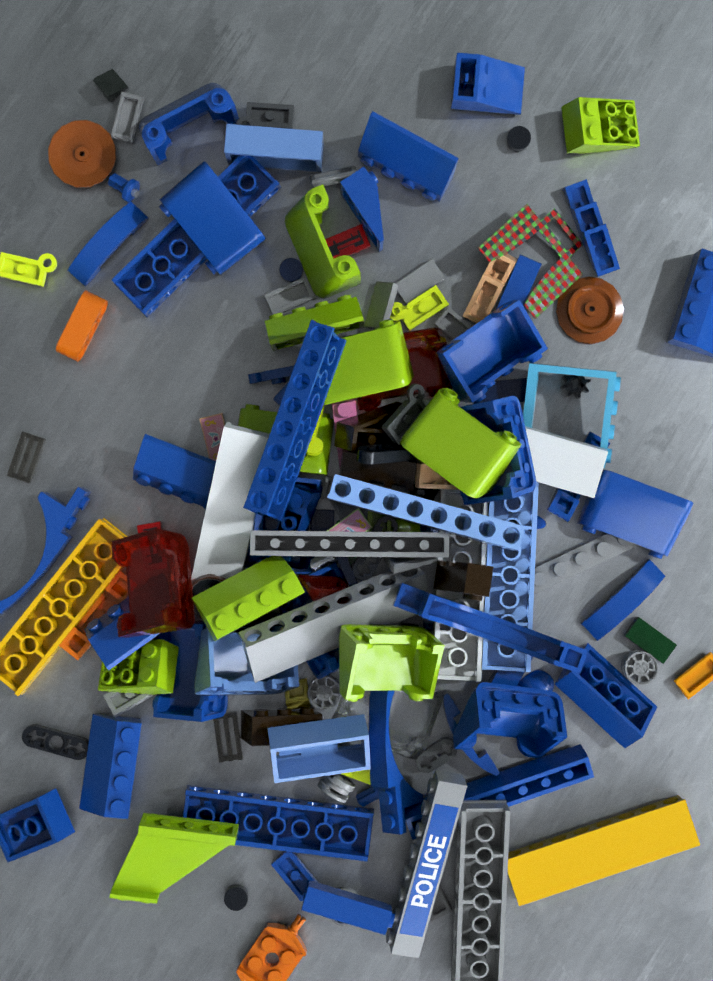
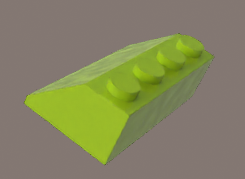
(291, 328)
(247, 596)

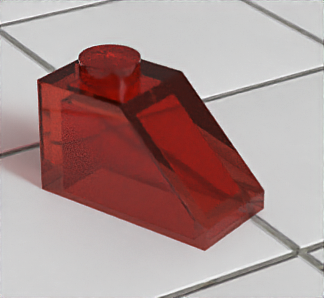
(322, 586)

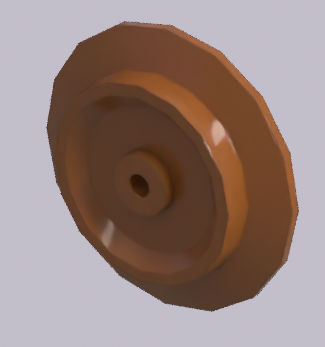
(78, 139)
(588, 325)

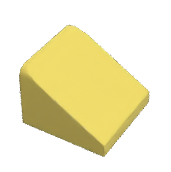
(298, 696)

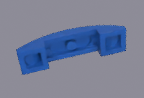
(106, 242)
(565, 502)
(624, 601)
(482, 759)

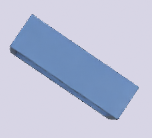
(276, 147)
(313, 749)

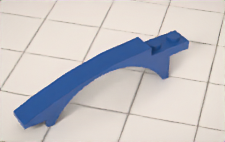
(58, 519)
(490, 627)
(392, 787)

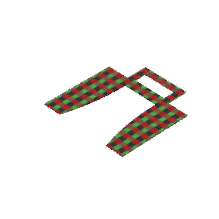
(520, 229)

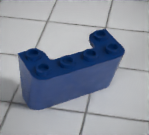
(490, 351)

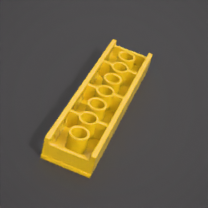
(59, 607)
(601, 849)

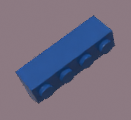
(174, 470)
(104, 638)
(608, 698)
(110, 765)

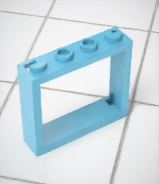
(610, 405)

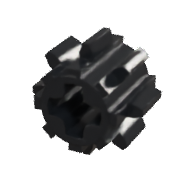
(568, 385)

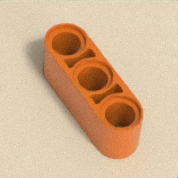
(81, 325)

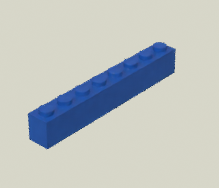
(522, 781)

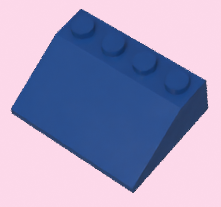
(406, 157)
(694, 315)

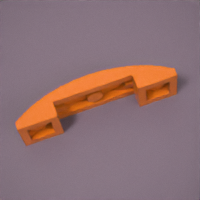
(76, 641)

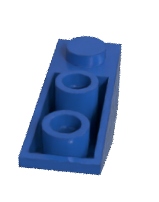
(299, 510)

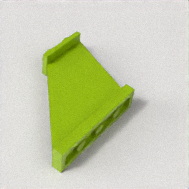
(166, 852)

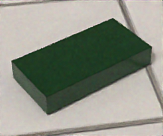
(650, 640)

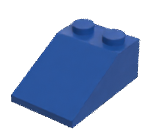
(362, 197)
(34, 825)

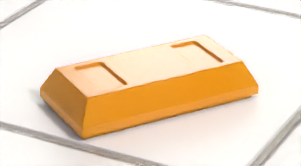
(696, 676)

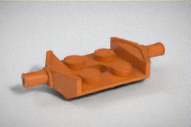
(274, 939)

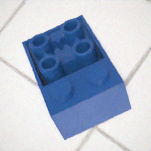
(487, 84)

